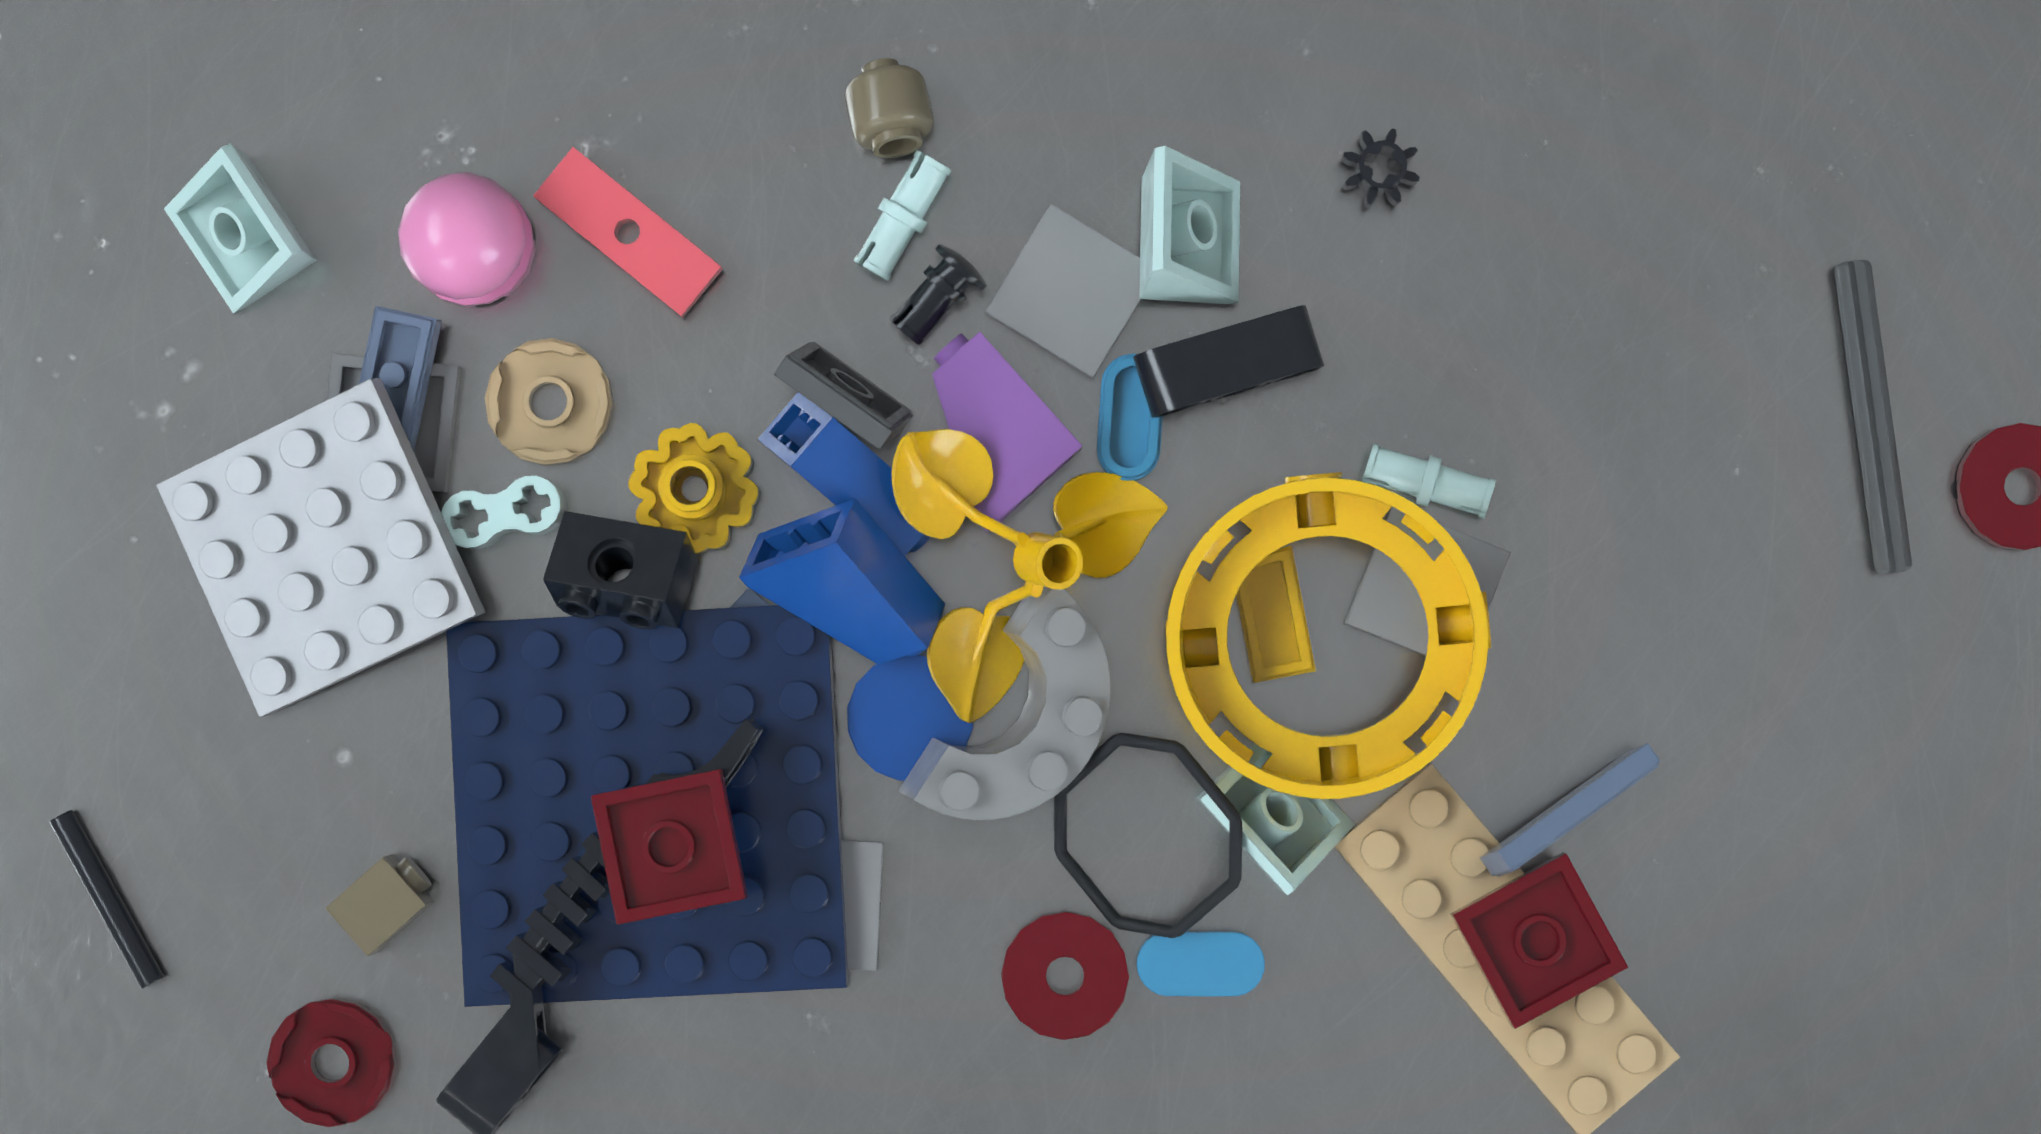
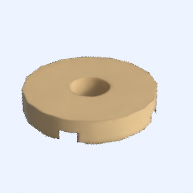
(511, 396)

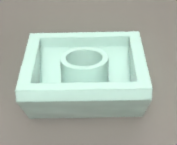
(238, 229)
(1188, 231)
(1280, 830)

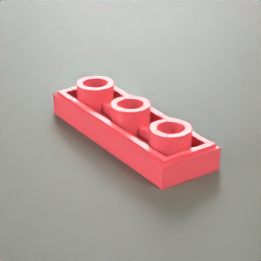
(598, 209)

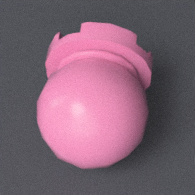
(466, 239)

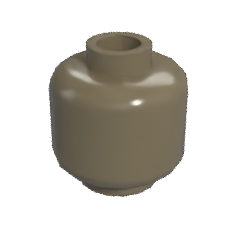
(889, 108)

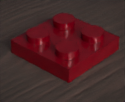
(669, 846)
(1539, 940)

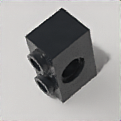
(596, 547)

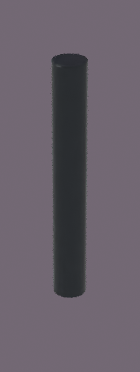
(106, 899)

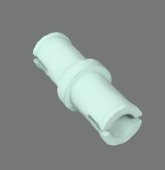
(902, 215)
(1429, 480)

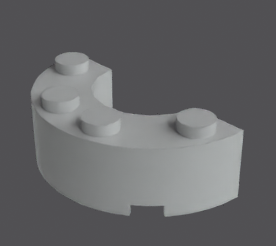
(1050, 738)

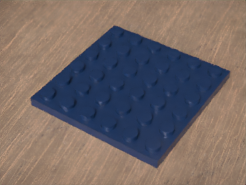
(602, 706)

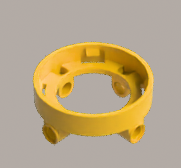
(1336, 763)

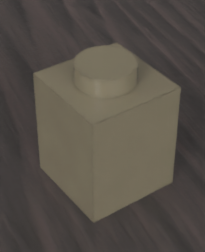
(382, 903)

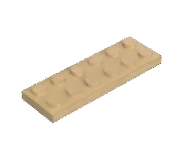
(1424, 863)

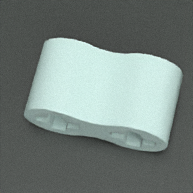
(504, 512)

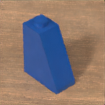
(839, 466)
(846, 582)

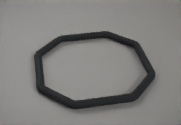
(1209, 787)

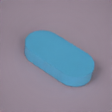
(1126, 431)
(1201, 964)

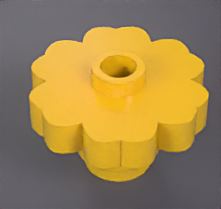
(691, 454)

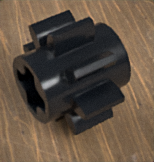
(1363, 174)

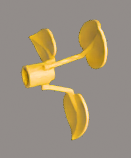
(1103, 527)

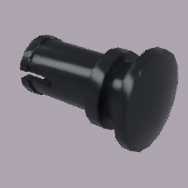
(937, 294)

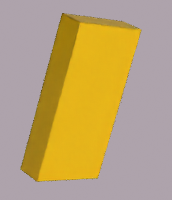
(1274, 619)

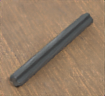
(1873, 417)

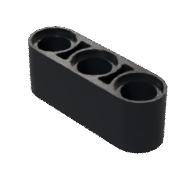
(1228, 361)

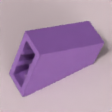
(1006, 416)

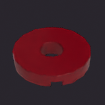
(1982, 490)
(1071, 1013)
(294, 1069)

